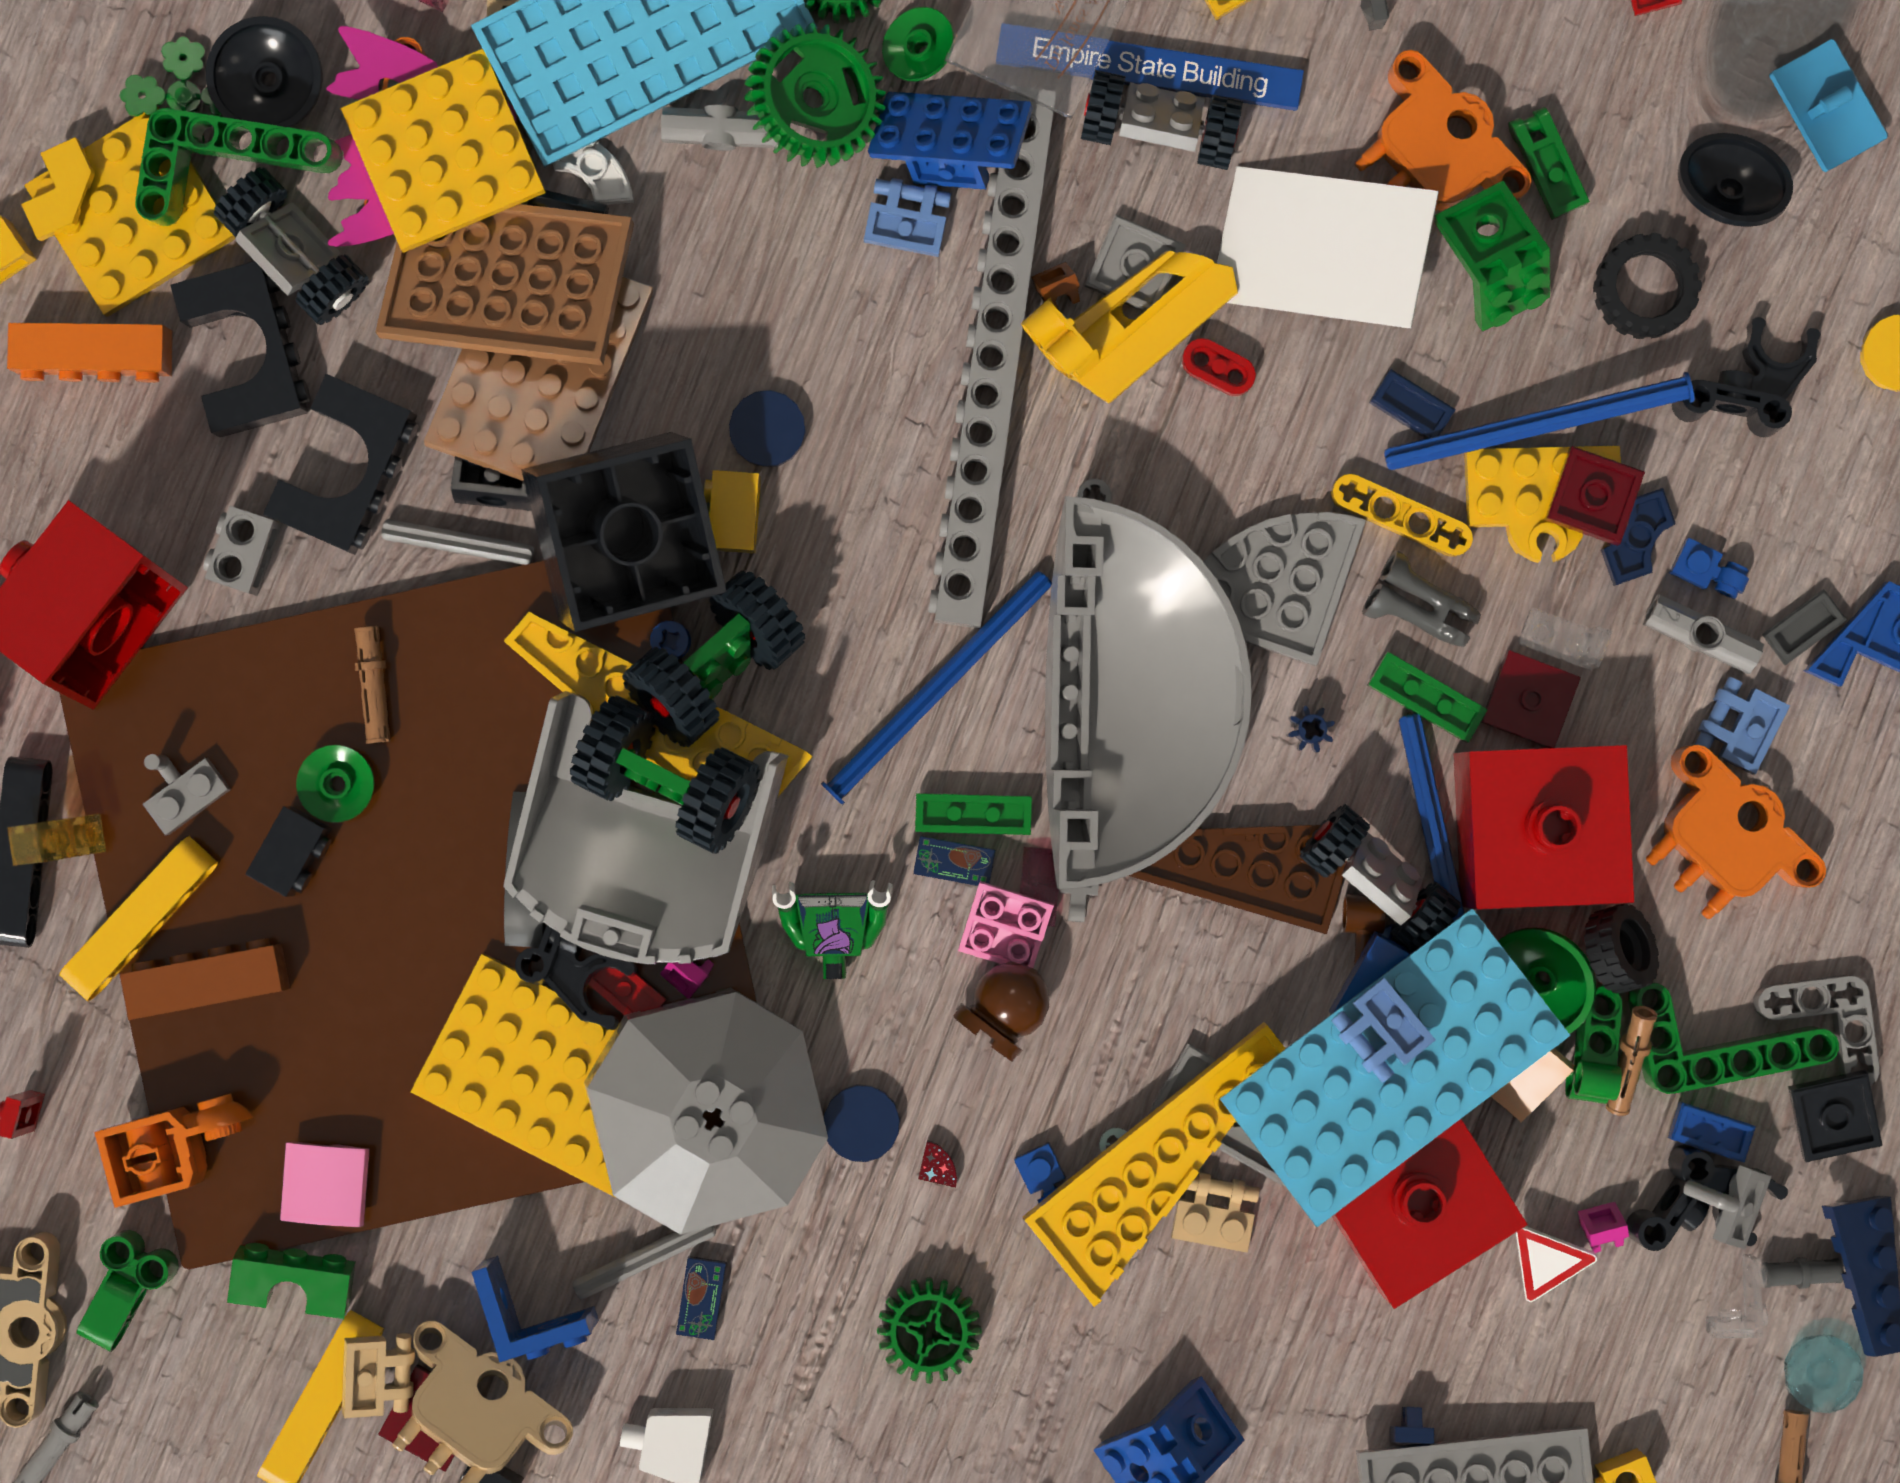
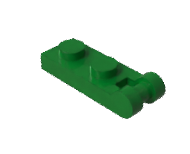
(1549, 163)

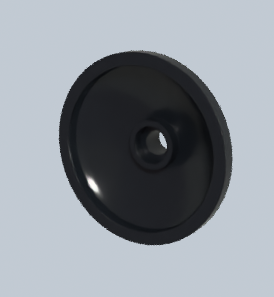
(251, 52)
(1735, 179)

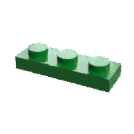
(1427, 697)
(973, 814)

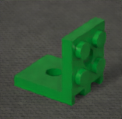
(1506, 268)

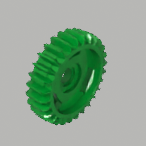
(821, 69)

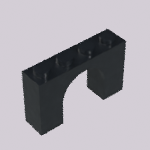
(276, 389)
(346, 518)

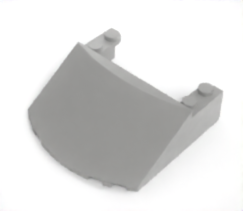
(617, 869)

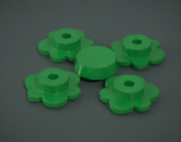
(180, 95)

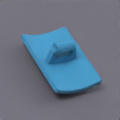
(1829, 105)

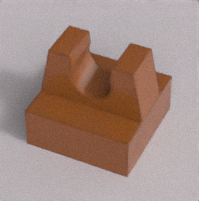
(1056, 282)

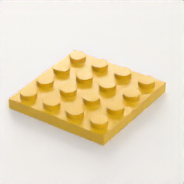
(443, 150)
(116, 247)

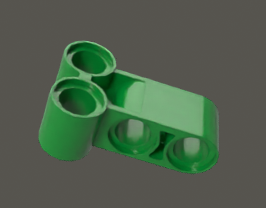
(1597, 1075)
(123, 1288)

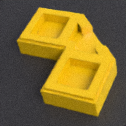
(61, 207)

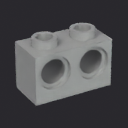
(252, 553)

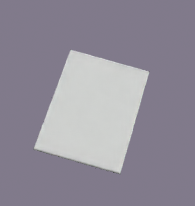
(1327, 245)

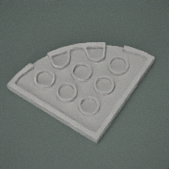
(1288, 579)

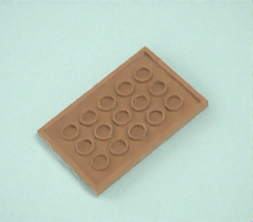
(513, 285)
(532, 410)

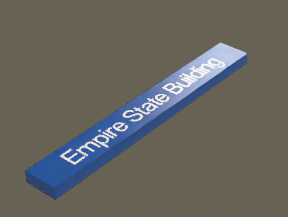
(1204, 75)

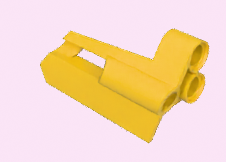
(1112, 351)

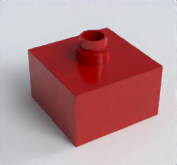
(80, 605)
(1544, 827)
(1429, 1216)

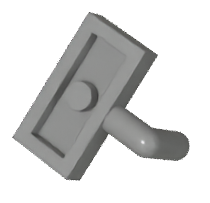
(185, 793)
(1738, 1208)

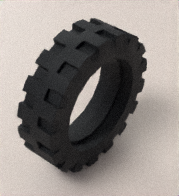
(1685, 274)

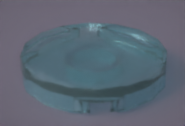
(1823, 1373)

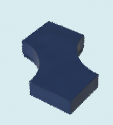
(1647, 521)

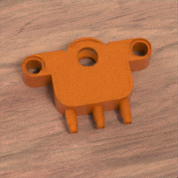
(1425, 152)
(1715, 844)

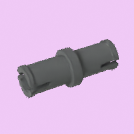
(1804, 1272)

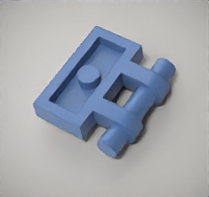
(906, 228)
(1752, 731)
(1392, 1021)

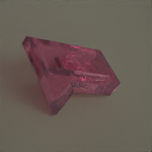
(1039, 877)

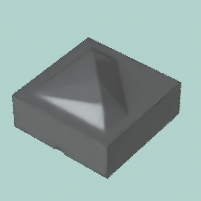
(1375, 13)

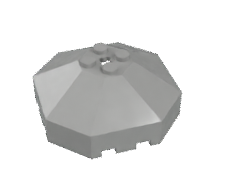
(690, 1060)

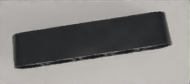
(23, 802)

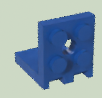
(504, 1325)
(1169, 1442)

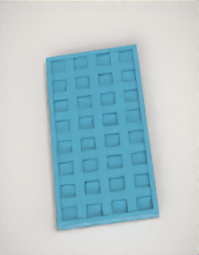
(605, 63)
(1340, 1129)

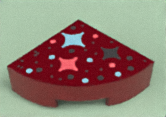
(937, 1166)

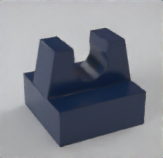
(1411, 1428)

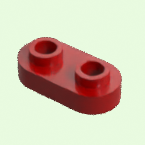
(1219, 364)

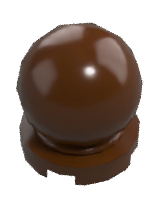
(1007, 1005)

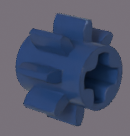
(1321, 725)

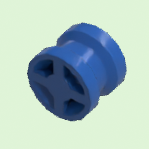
(675, 644)

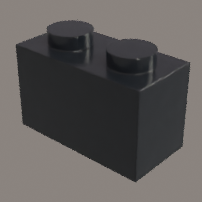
(289, 852)

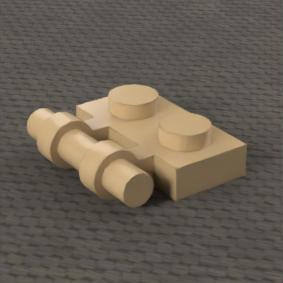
(1215, 1224)
(365, 1375)

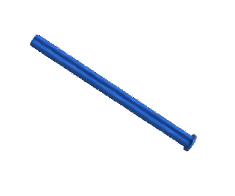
(1540, 422)
(938, 686)
(1429, 806)

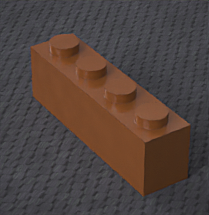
(204, 981)

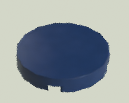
(767, 428)
(861, 1123)

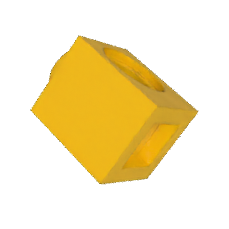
(1631, 1461)

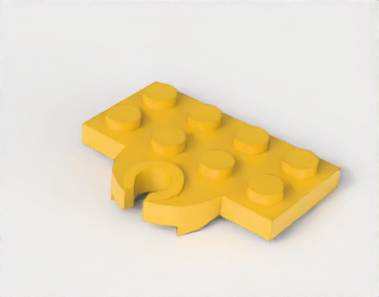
(1515, 491)

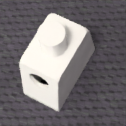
(671, 1442)

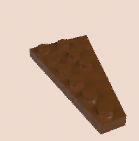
(1252, 872)

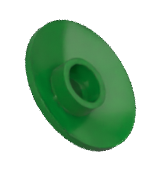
(906, 38)
(316, 779)

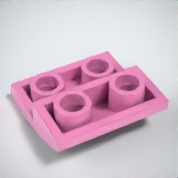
(1005, 926)
(324, 1184)

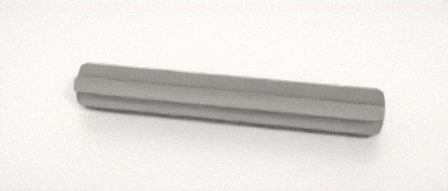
(457, 542)
(638, 1261)

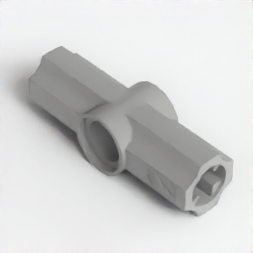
(713, 127)
(1724, 645)

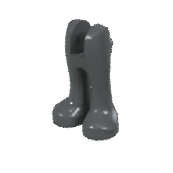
(1386, 601)

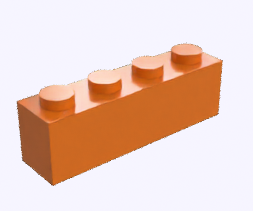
(89, 350)

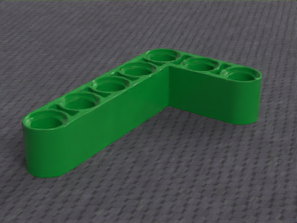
(224, 144)
(1722, 1055)

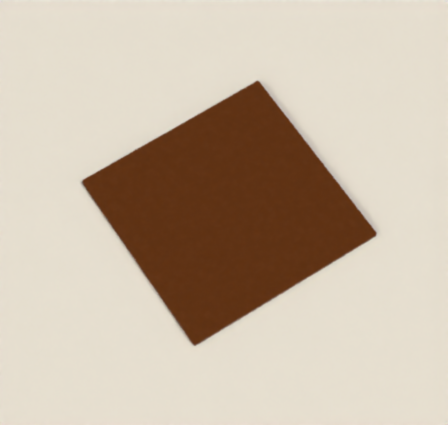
(390, 907)

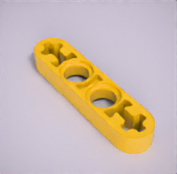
(1403, 510)

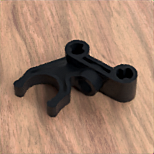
(1749, 395)
(569, 975)
(1681, 1210)

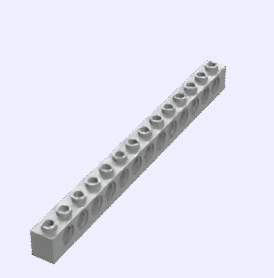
(968, 609)

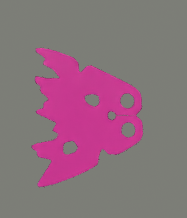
(377, 60)

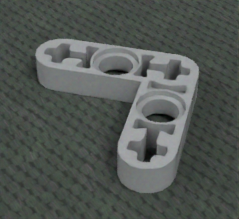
(1842, 1014)

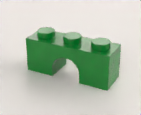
(324, 1279)

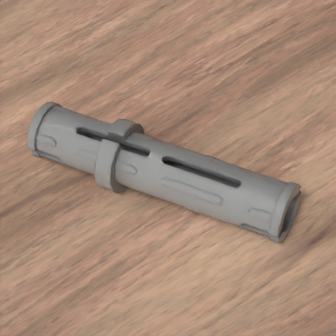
(62, 1433)

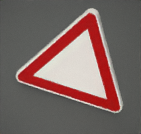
(1548, 1261)

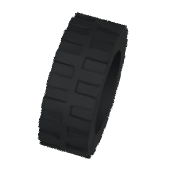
(1621, 948)

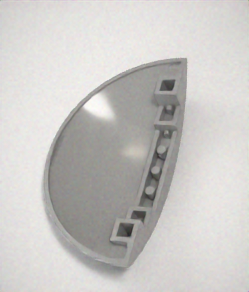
(1138, 693)

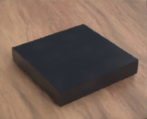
(1835, 1116)

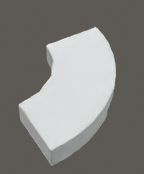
(600, 172)

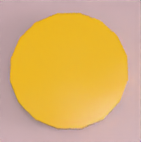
(1882, 353)

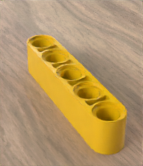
(138, 918)
(315, 1408)

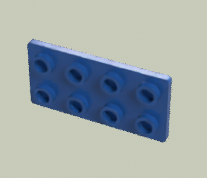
(950, 136)

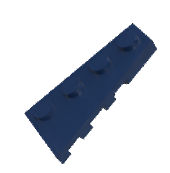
(1869, 1256)

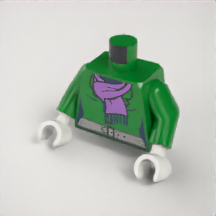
(833, 923)

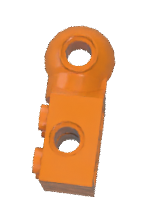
(165, 1148)

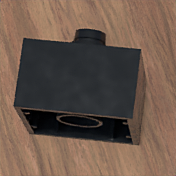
(624, 530)

